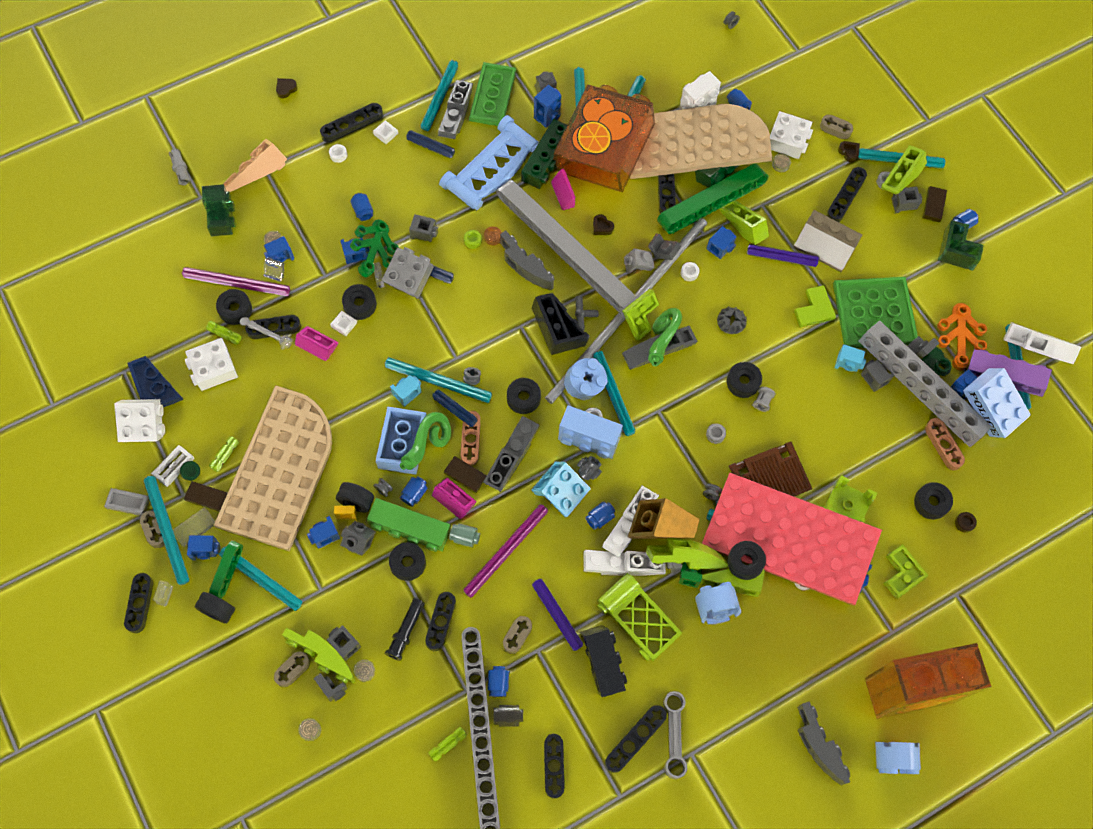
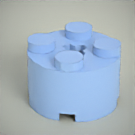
(588, 369)
(717, 603)
(897, 756)

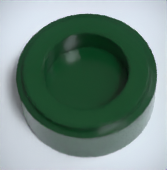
(189, 470)

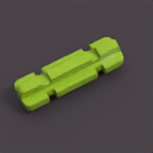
(223, 332)
(223, 454)
(447, 744)

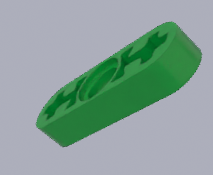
(226, 569)

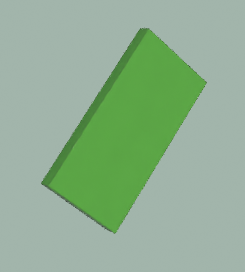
(492, 94)

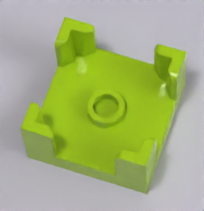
(849, 501)

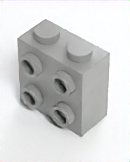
(408, 272)

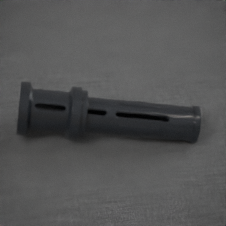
(401, 638)

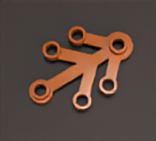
(962, 333)

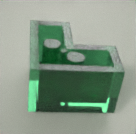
(219, 210)
(957, 249)

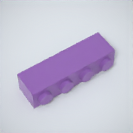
(1024, 376)

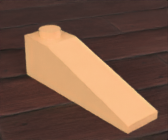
(263, 161)

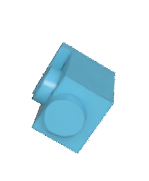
(850, 359)
(406, 389)

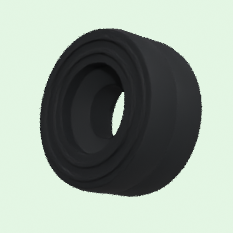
(355, 292)
(230, 297)
(744, 369)
(523, 406)
(355, 495)
(944, 497)
(407, 550)
(743, 571)
(214, 607)

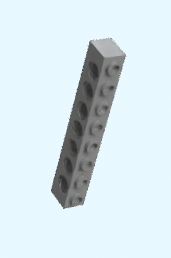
(925, 384)

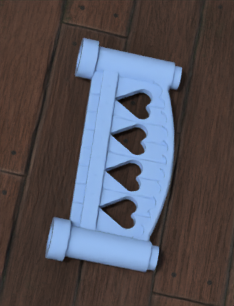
(462, 184)

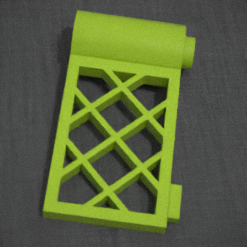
(623, 594)

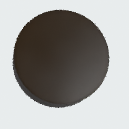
(965, 522)

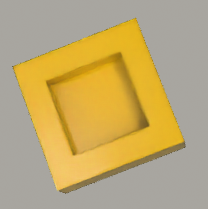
(345, 512)

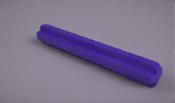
(782, 255)
(557, 614)

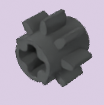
(589, 468)

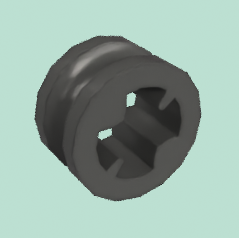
(731, 20)
(472, 376)
(383, 487)
(712, 492)

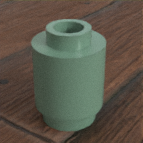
(464, 535)

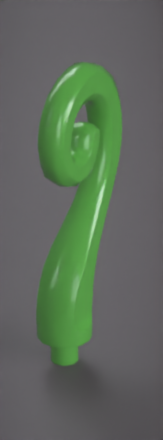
(667, 328)
(415, 455)

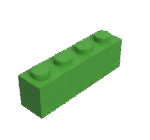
(409, 525)

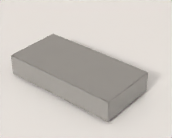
(127, 502)

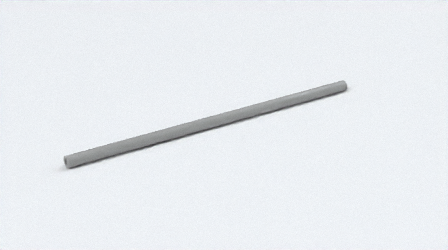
(618, 319)

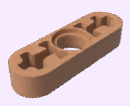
(475, 451)
(956, 454)

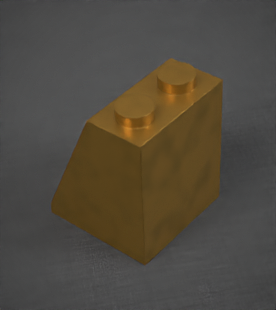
(662, 520)

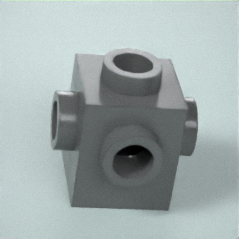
(357, 538)

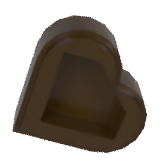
(285, 87)
(849, 150)
(602, 226)

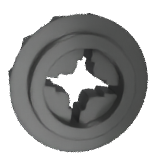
(724, 321)

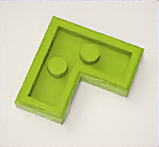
(819, 309)
(637, 311)
(908, 574)

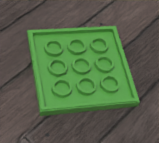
(867, 301)

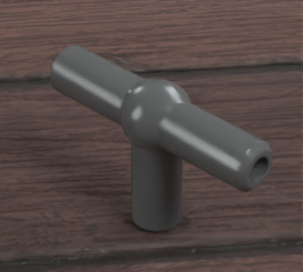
(580, 313)

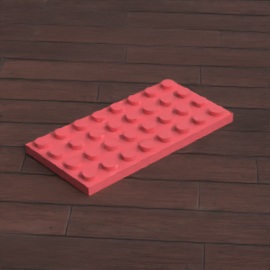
(797, 537)

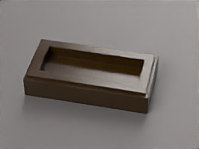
(934, 204)
(465, 474)
(205, 496)

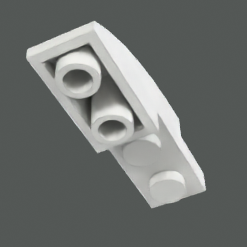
(1042, 343)
(618, 538)
(629, 562)

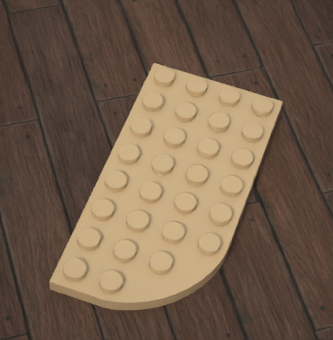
(703, 140)
(278, 471)

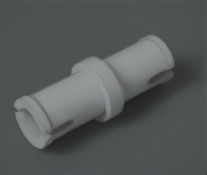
(179, 167)

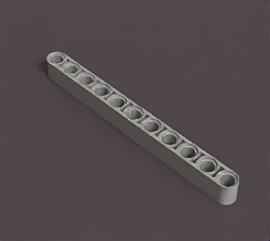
(566, 246)
(480, 732)

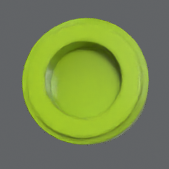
(472, 239)

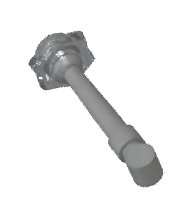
(285, 341)

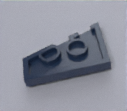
(151, 383)

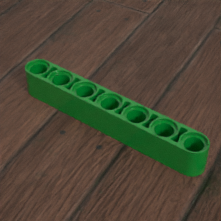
(712, 198)

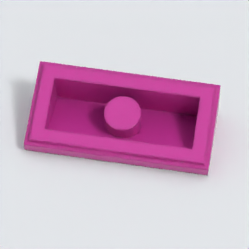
(563, 190)
(315, 343)
(453, 498)

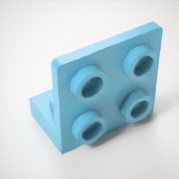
(561, 487)

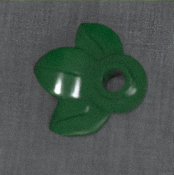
(935, 359)

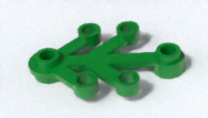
(380, 230)

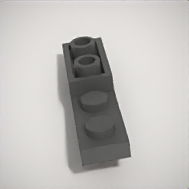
(456, 109)
(526, 266)
(639, 354)
(512, 454)
(824, 753)

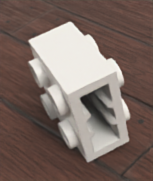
(700, 92)
(790, 135)
(210, 364)
(139, 420)

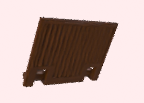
(774, 472)

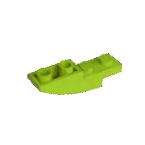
(693, 553)
(327, 657)

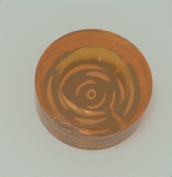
(492, 235)

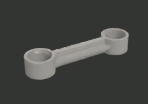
(675, 742)

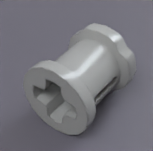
(763, 399)

